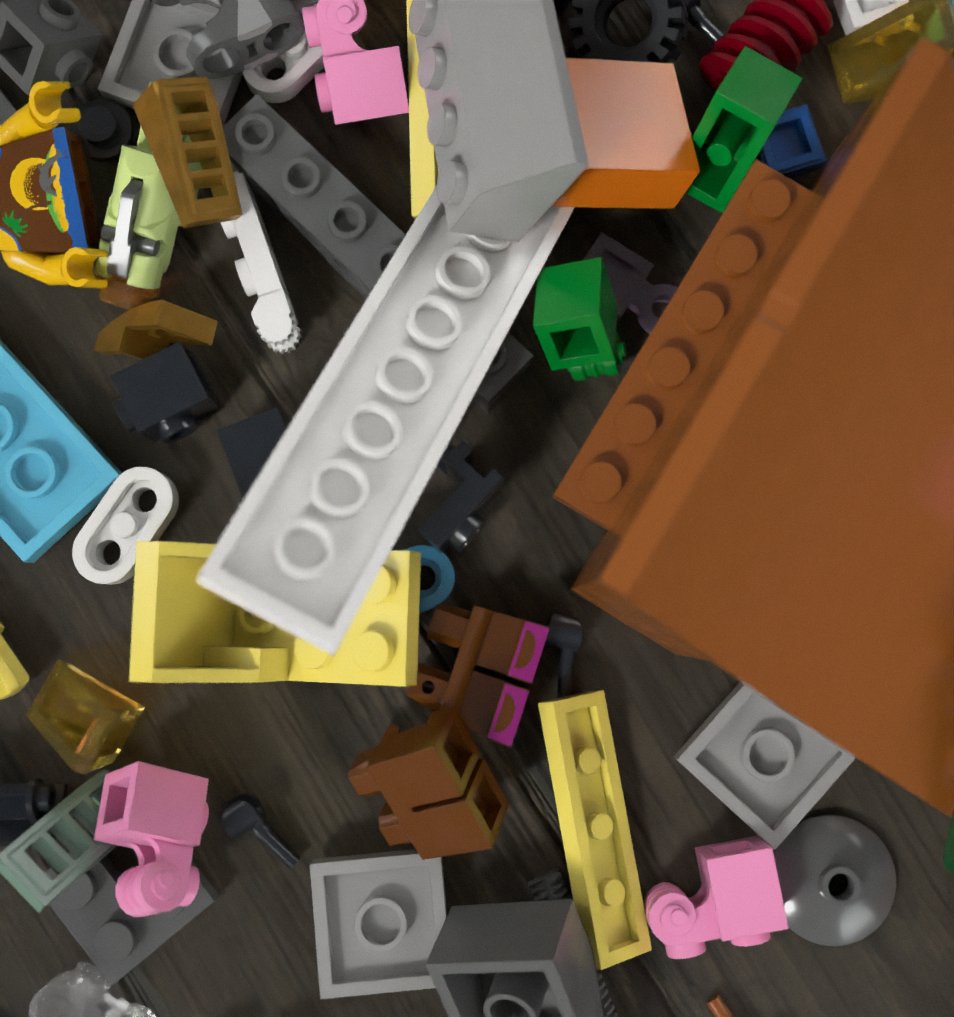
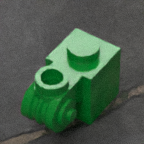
(578, 320)

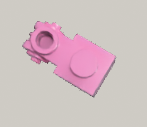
(356, 80)
(162, 820)
(735, 901)

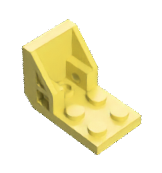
(203, 638)

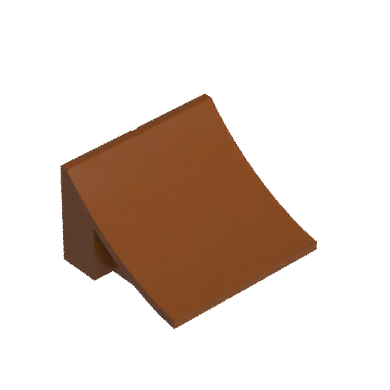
(793, 445)

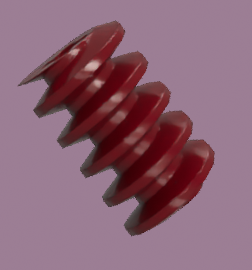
(771, 28)

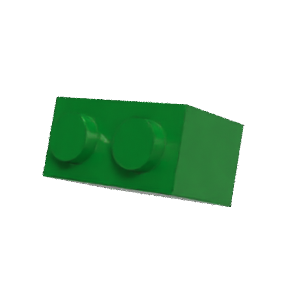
(738, 125)

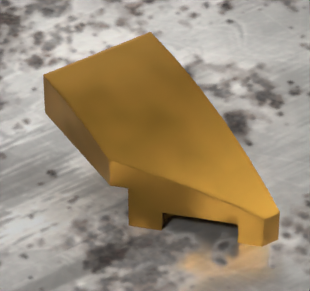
(152, 328)

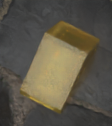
(875, 51)
(83, 717)

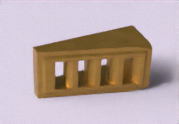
(189, 108)

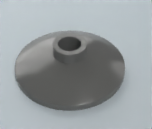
(812, 856)

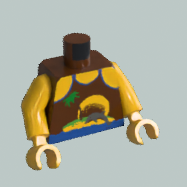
(47, 194)

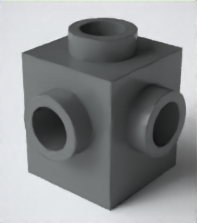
(46, 42)

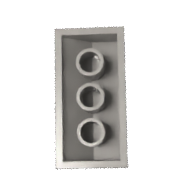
(497, 111)

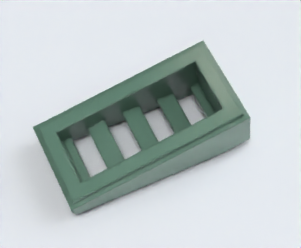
(28, 876)

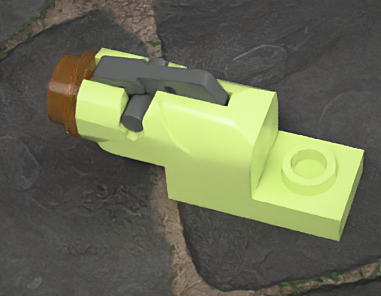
(137, 229)

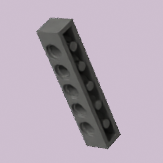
(337, 219)

